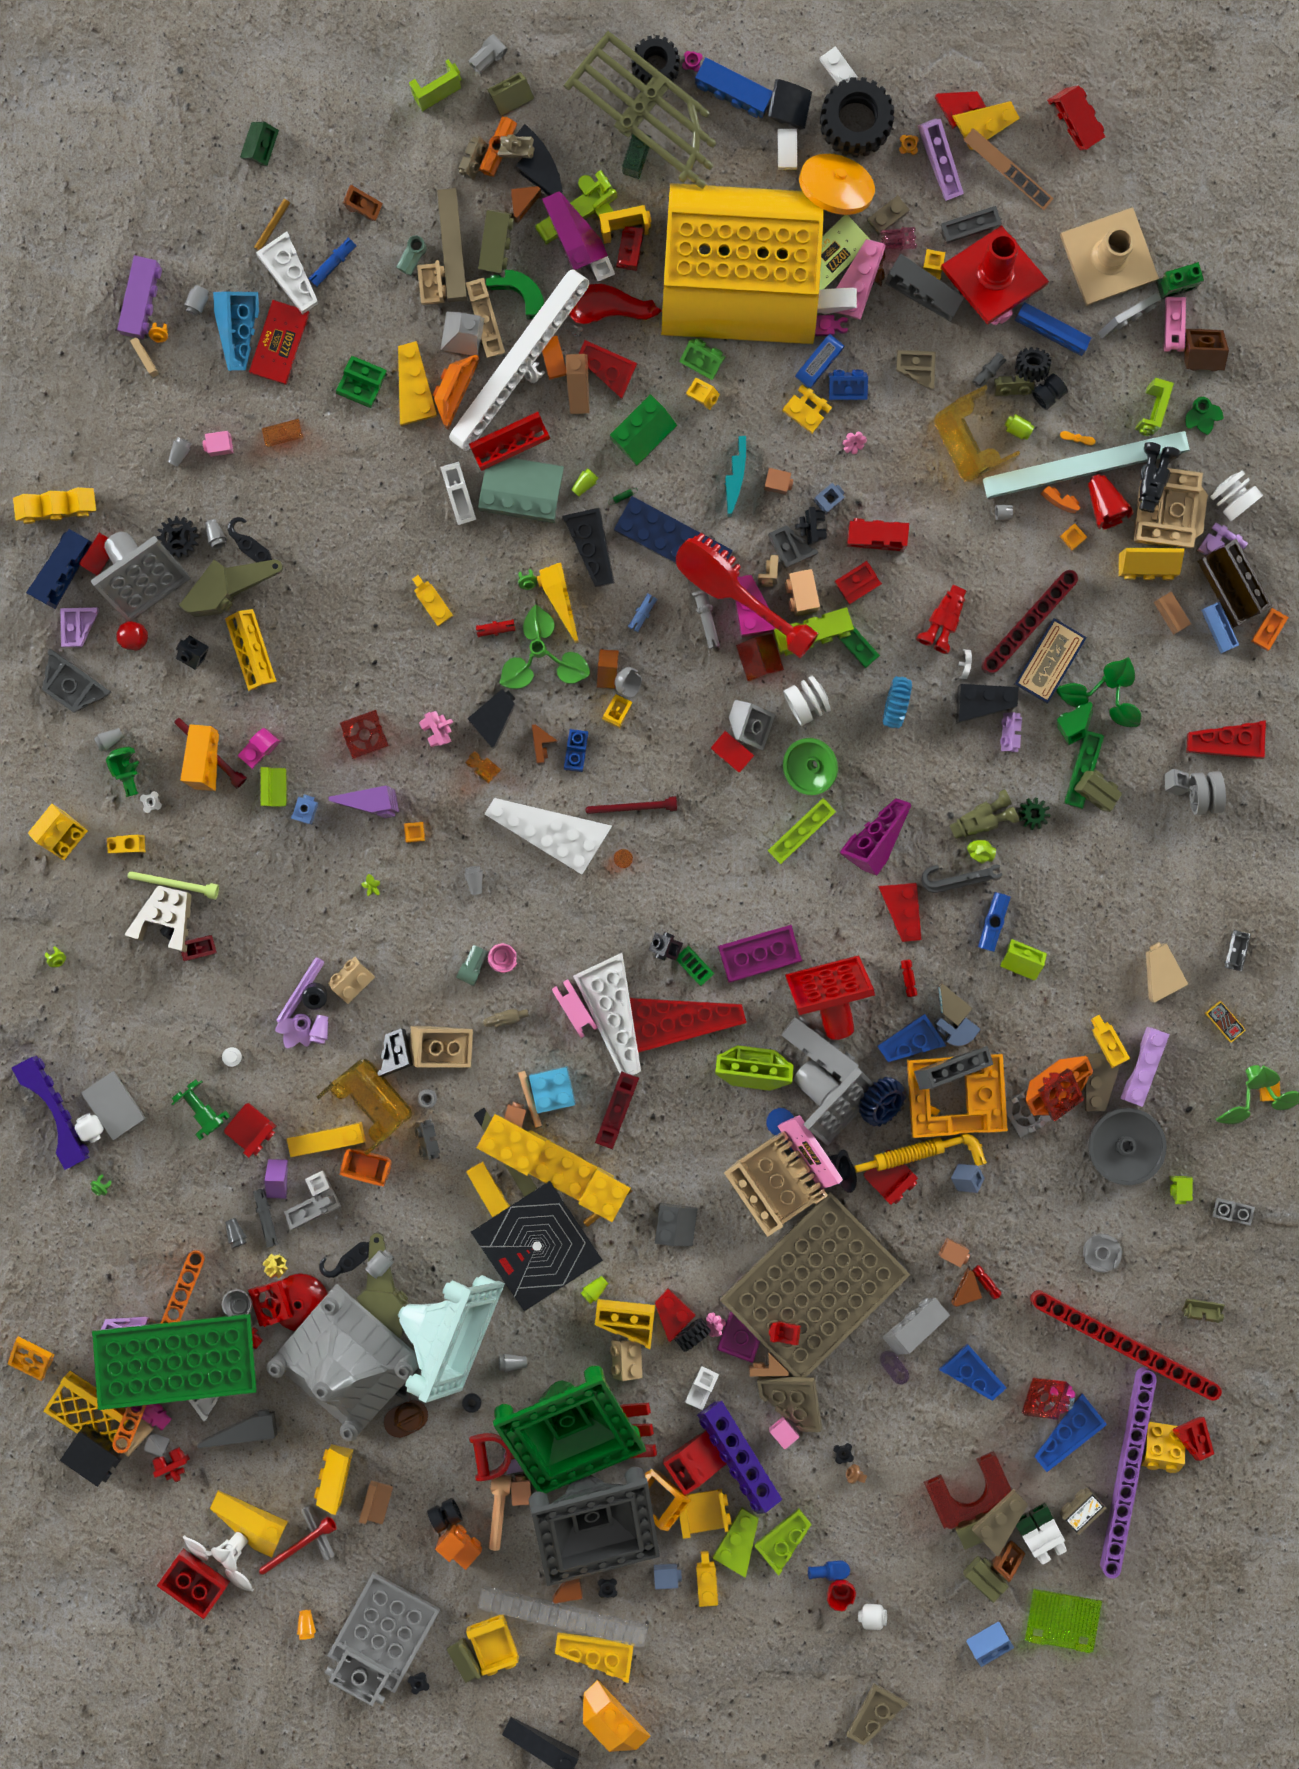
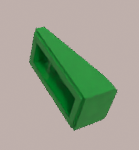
(708, 975)

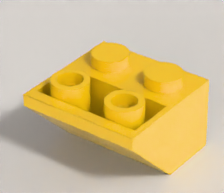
(57, 832)

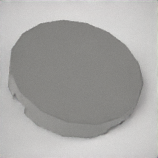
(1102, 1252)

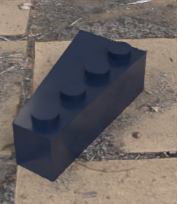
(59, 569)

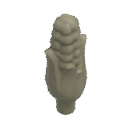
(505, 1018)

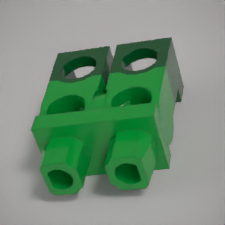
(1180, 280)

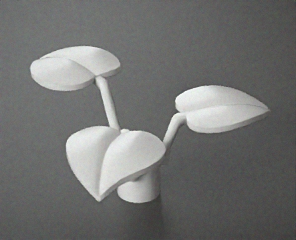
(225, 1556)

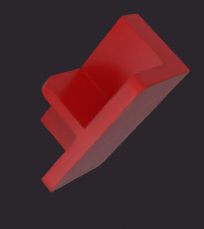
(732, 751)

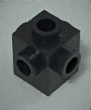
(191, 652)
(665, 946)

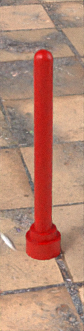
(326, 1527)

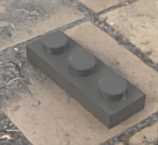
(971, 224)

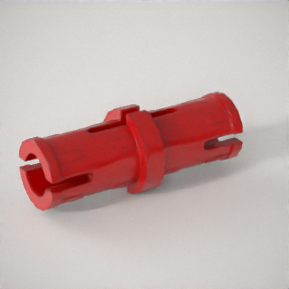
(495, 628)

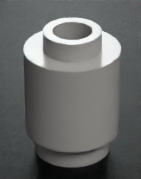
(196, 300)
(379, 1263)

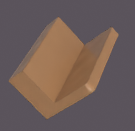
(1172, 613)
(376, 1503)

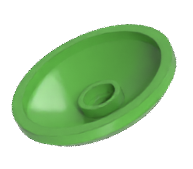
(801, 771)

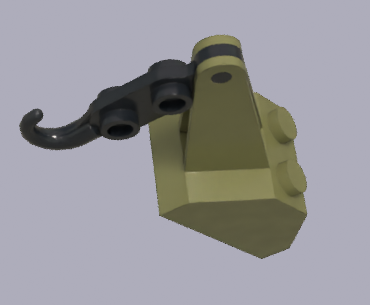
(219, 585)
(380, 1295)

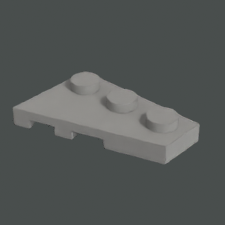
(1131, 314)

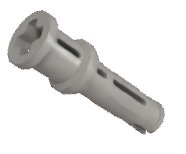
(704, 609)

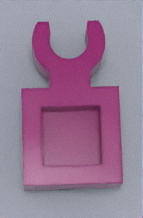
(826, 325)

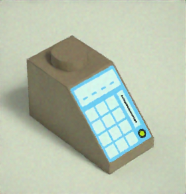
(952, 1006)

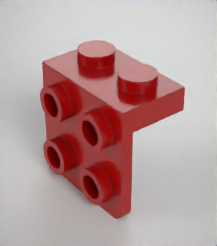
(250, 1129)
(891, 1182)

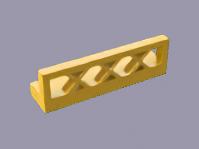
(252, 647)

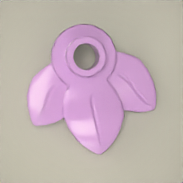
(292, 1032)

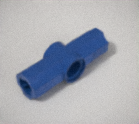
(991, 934)

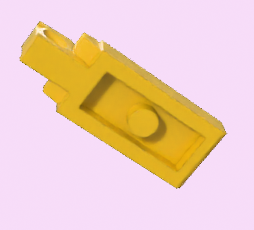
(432, 601)
(1109, 1042)
(706, 1581)

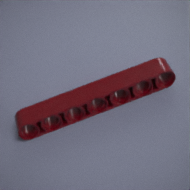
(1034, 614)

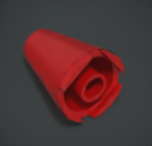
(1107, 503)

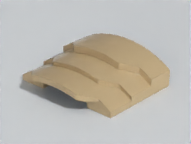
(1178, 515)

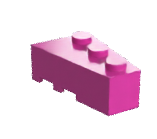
(749, 621)

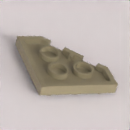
(793, 1399)

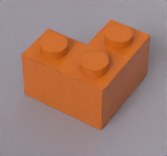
(458, 1546)

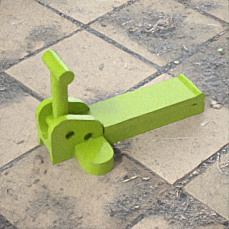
(594, 200)

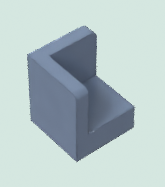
(967, 1178)

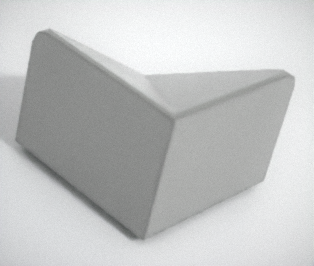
(1176, 782)
(156, 1444)

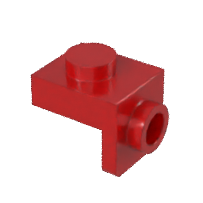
(784, 1333)

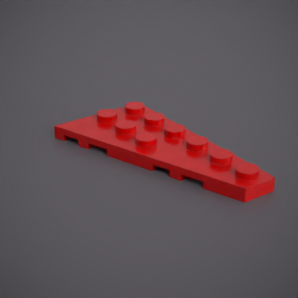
(673, 1021)

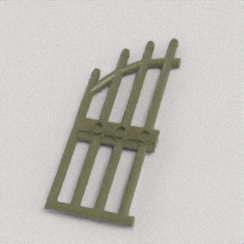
(642, 105)

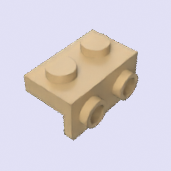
(430, 283)
(350, 980)
(626, 1360)

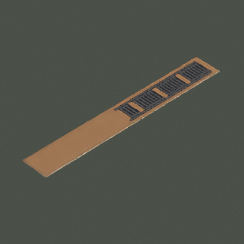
(1008, 169)

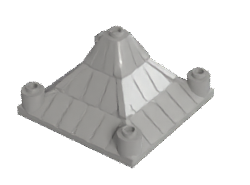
(345, 1361)

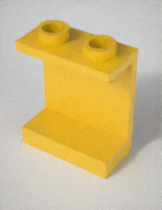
(705, 1513)

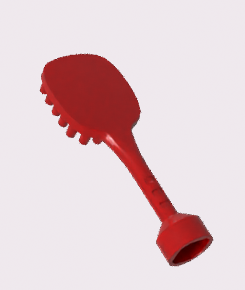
(719, 579)

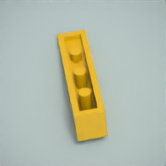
(326, 1139)

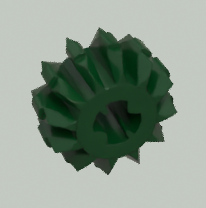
(1040, 813)

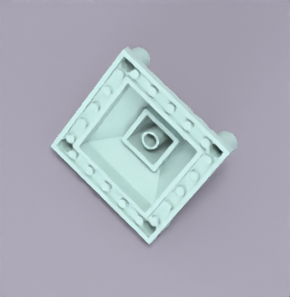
(448, 1336)

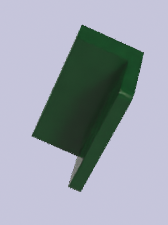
(259, 143)

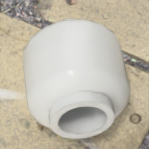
(89, 1128)
(872, 1616)

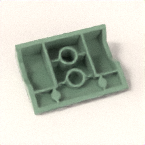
(521, 489)

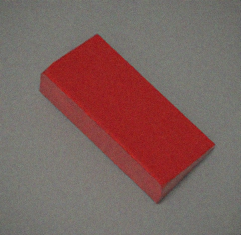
(96, 556)

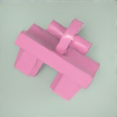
(439, 726)

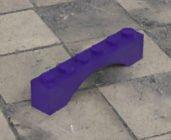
(69, 1147)

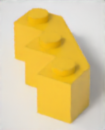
(54, 505)

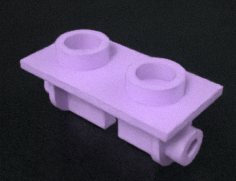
(1010, 723)

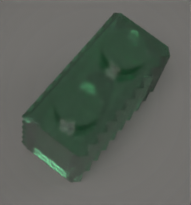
(635, 157)

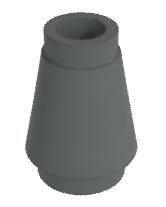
(235, 1234)

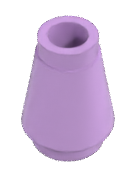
(319, 1031)

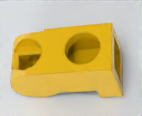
(126, 844)

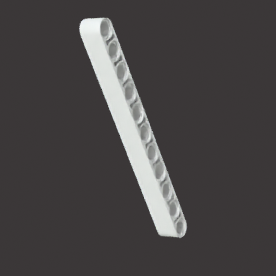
(519, 359)

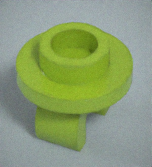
(56, 959)

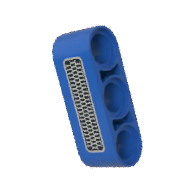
(819, 361)

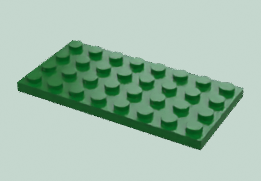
(174, 1361)

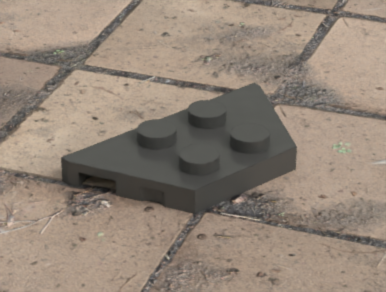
(70, 684)

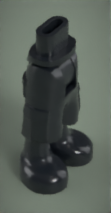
(1153, 478)

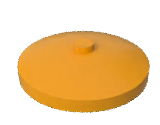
(837, 184)

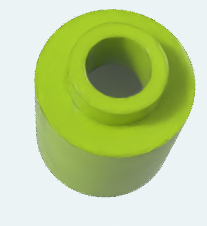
(1019, 427)

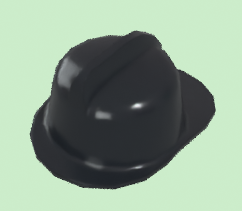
(846, 1170)

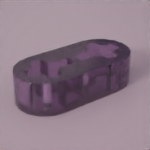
(891, 1370)

